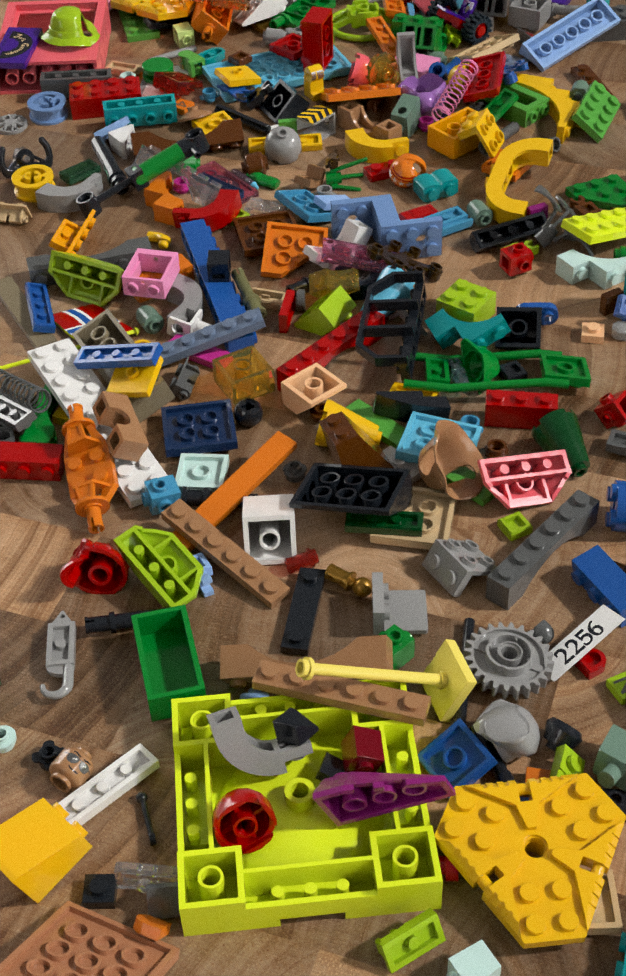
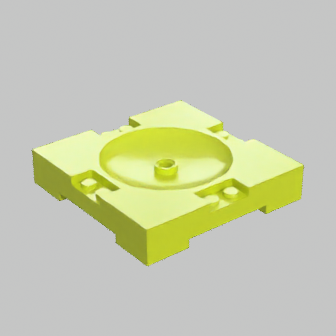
(310, 862)

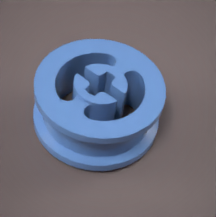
(47, 108)

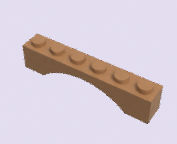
(241, 661)

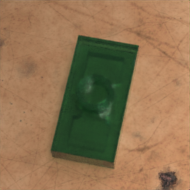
(79, 171)

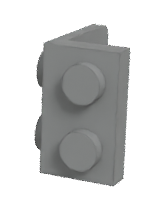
(455, 562)

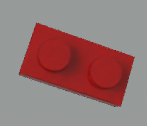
(378, 171)

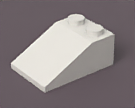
(259, 11)

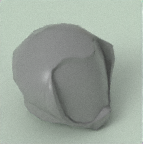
(509, 729)

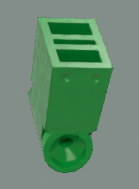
(426, 36)

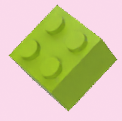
(467, 302)

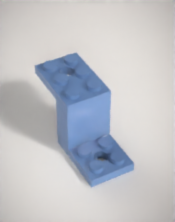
(381, 216)

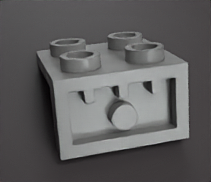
(398, 607)

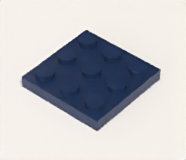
(199, 428)

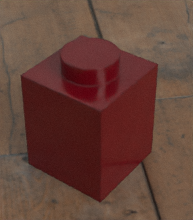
(362, 750)

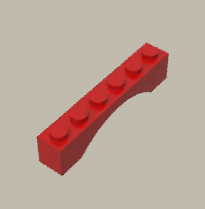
(329, 346)

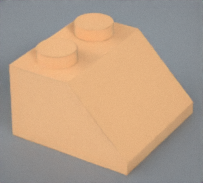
(309, 388)

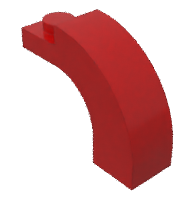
(216, 215)

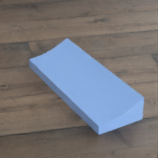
(569, 34)

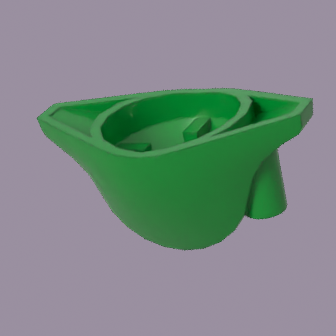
(479, 362)

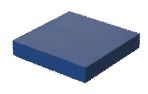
(457, 756)

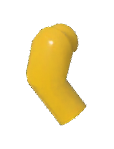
(160, 238)

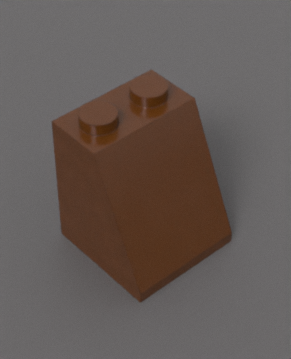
(350, 444)

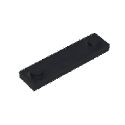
(303, 611)

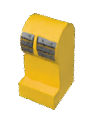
(313, 81)

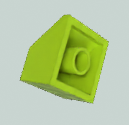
(327, 312)

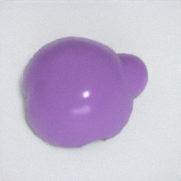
(427, 87)

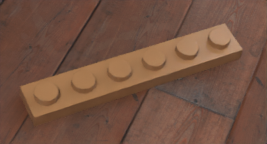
(225, 553)
(343, 693)

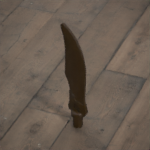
(331, 160)

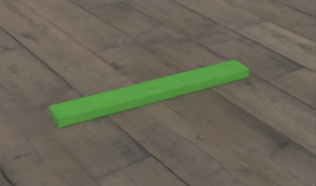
(392, 435)

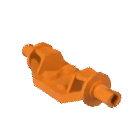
(88, 468)

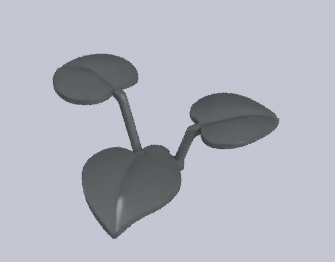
(549, 232)

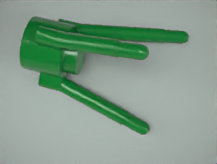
(334, 177)

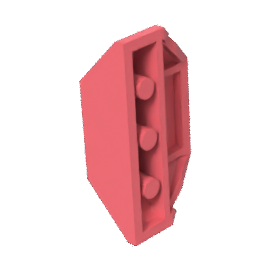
(526, 478)

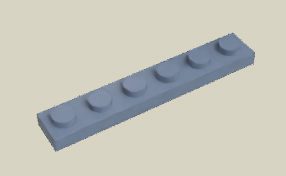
(212, 336)

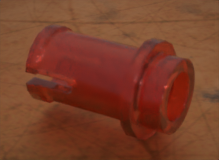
(303, 559)

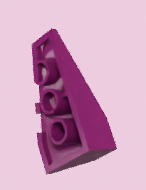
(370, 794)

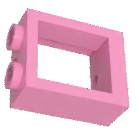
(144, 261)

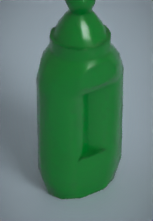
(264, 180)

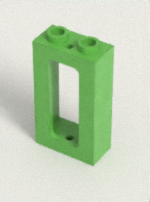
(527, 109)

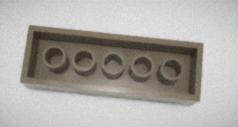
(108, 331)

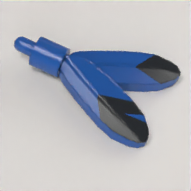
(237, 92)

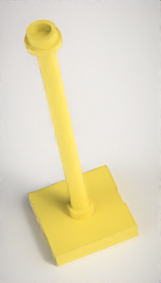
(444, 679)

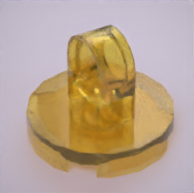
(382, 69)

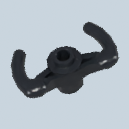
(28, 160)

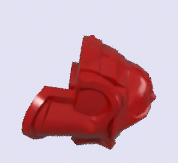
(95, 568)

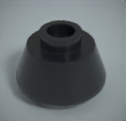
(560, 733)

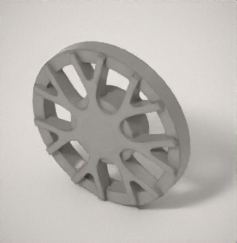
(11, 123)

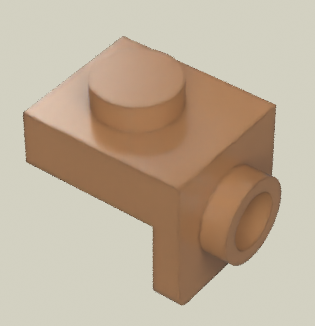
(312, 179)

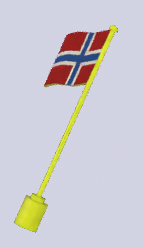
(71, 321)

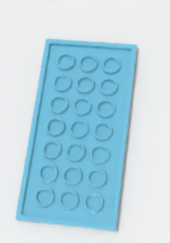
(273, 67)

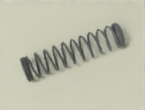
(30, 395)

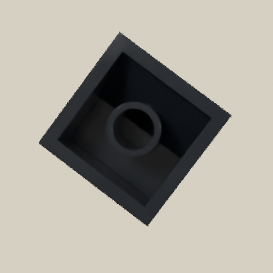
(284, 102)
(524, 326)

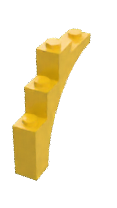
(560, 104)

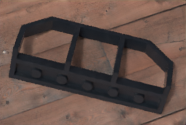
(409, 331)

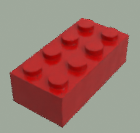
(88, 96)

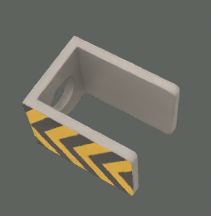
(315, 116)

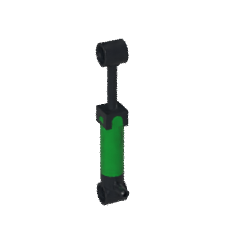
(139, 175)

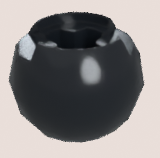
(248, 412)

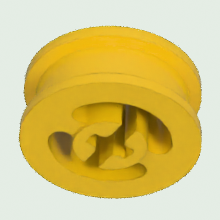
(25, 177)

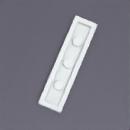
(109, 784)

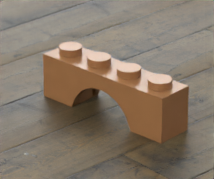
(353, 116)

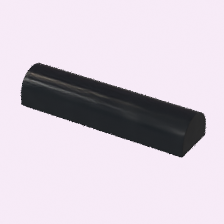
(507, 232)

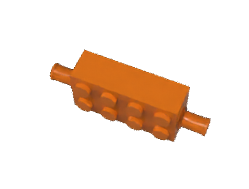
(211, 21)

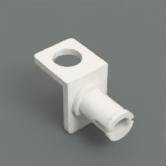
(194, 325)

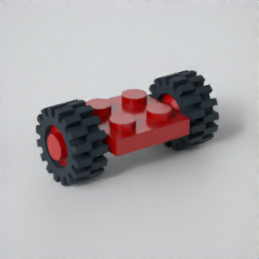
(475, 27)

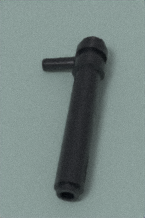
(108, 162)

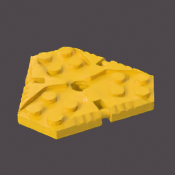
(156, 9)
(563, 822)

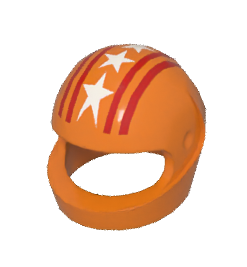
(403, 172)

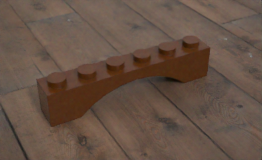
(226, 134)

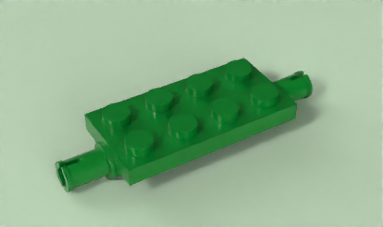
(296, 12)

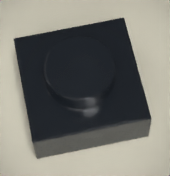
(99, 891)

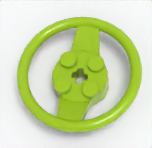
(356, 16)

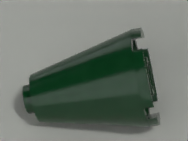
(562, 431)

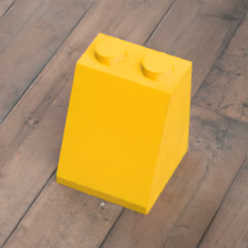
(40, 847)

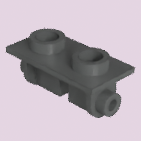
(187, 376)

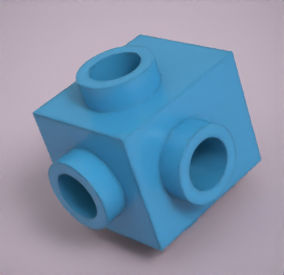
(160, 493)

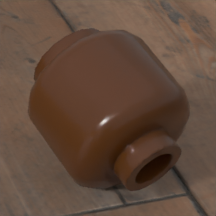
(255, 163)

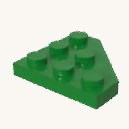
(603, 192)

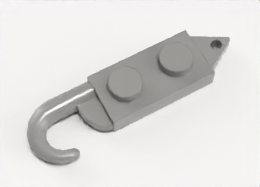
(60, 655)

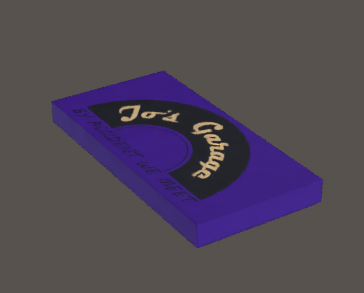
(18, 47)

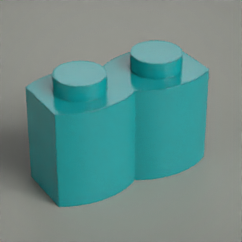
(435, 185)

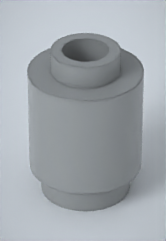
(272, 35)

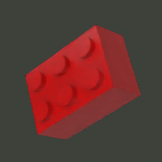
(317, 37)

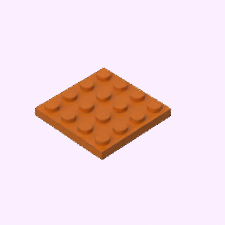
(360, 92)

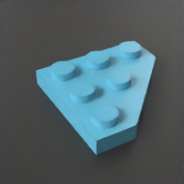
(421, 430)

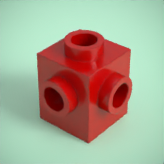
(516, 259)
(612, 409)

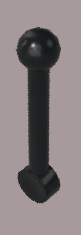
(141, 798)

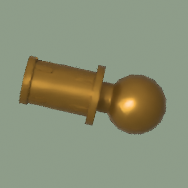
(361, 586)

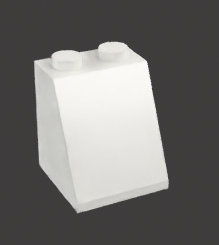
(269, 528)

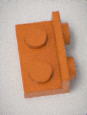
(393, 7)

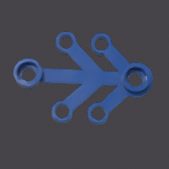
(509, 76)

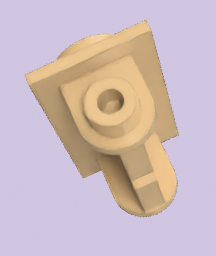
(17, 213)

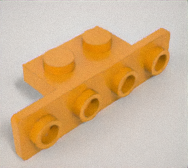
(69, 234)

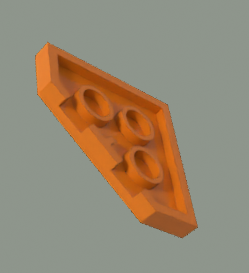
(285, 247)

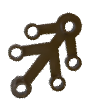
(404, 259)

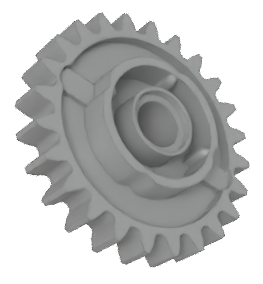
(509, 660)

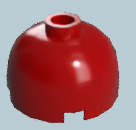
(244, 819)

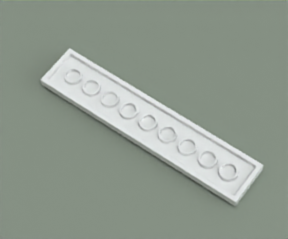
(83, 387)

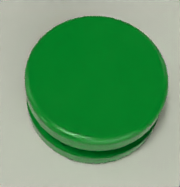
(153, 65)

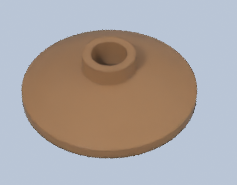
(194, 113)

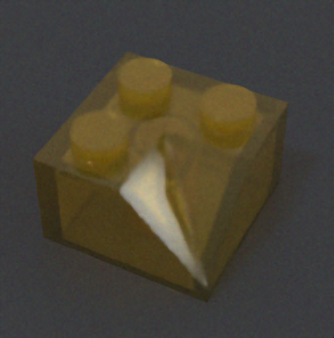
(243, 374)

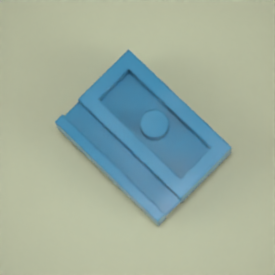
(453, 220)

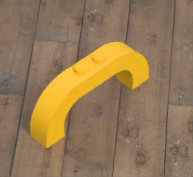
(516, 155)

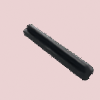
(245, 120)

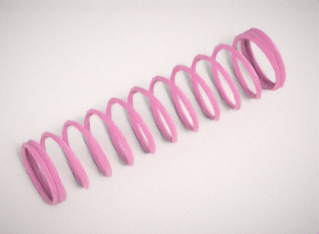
(468, 75)

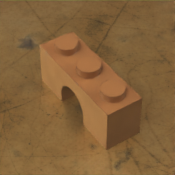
(127, 437)

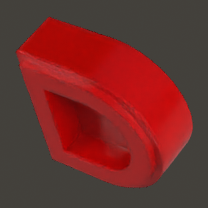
(592, 663)

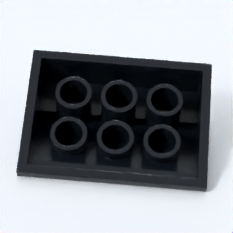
(354, 489)

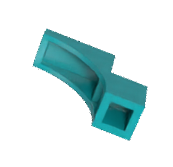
(449, 330)

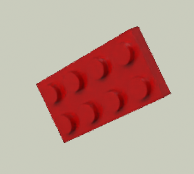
(488, 79)

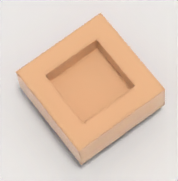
(592, 333)

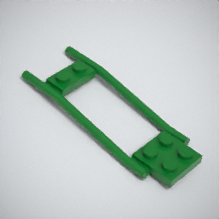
(556, 371)

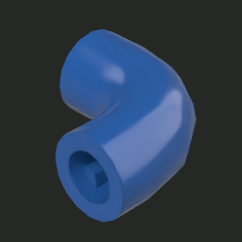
(442, 70)

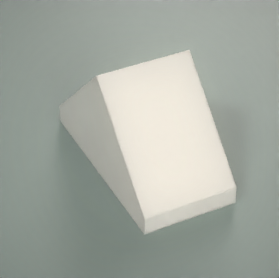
(120, 140)

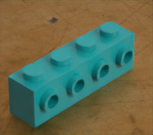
(142, 110)

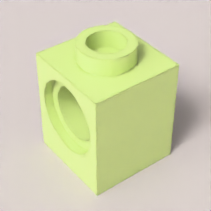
(183, 34)

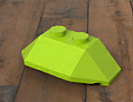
(85, 277)
(161, 564)

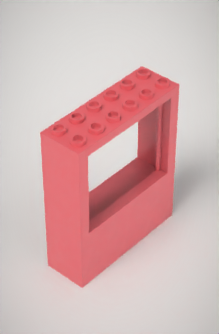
(48, 56)

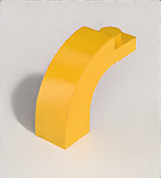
(377, 151)

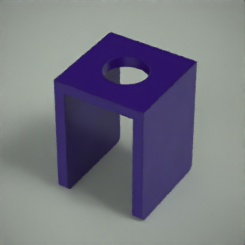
(461, 13)

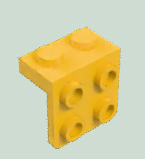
(485, 127)

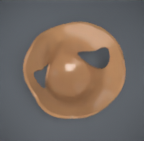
(447, 452)

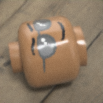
(71, 769)

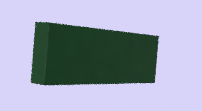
(402, 523)

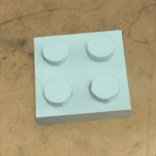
(202, 471)

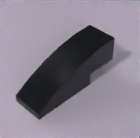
(401, 404)

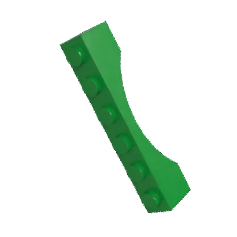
(42, 429)

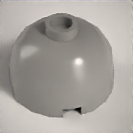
(282, 145)

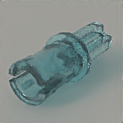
(458, 373)

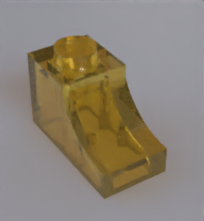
(327, 280)

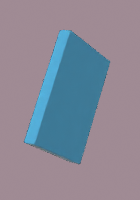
(302, 204)

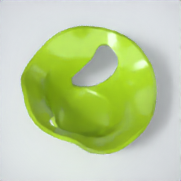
(66, 28)

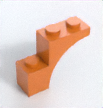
(159, 197)

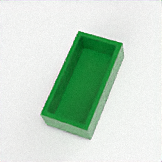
(167, 658)

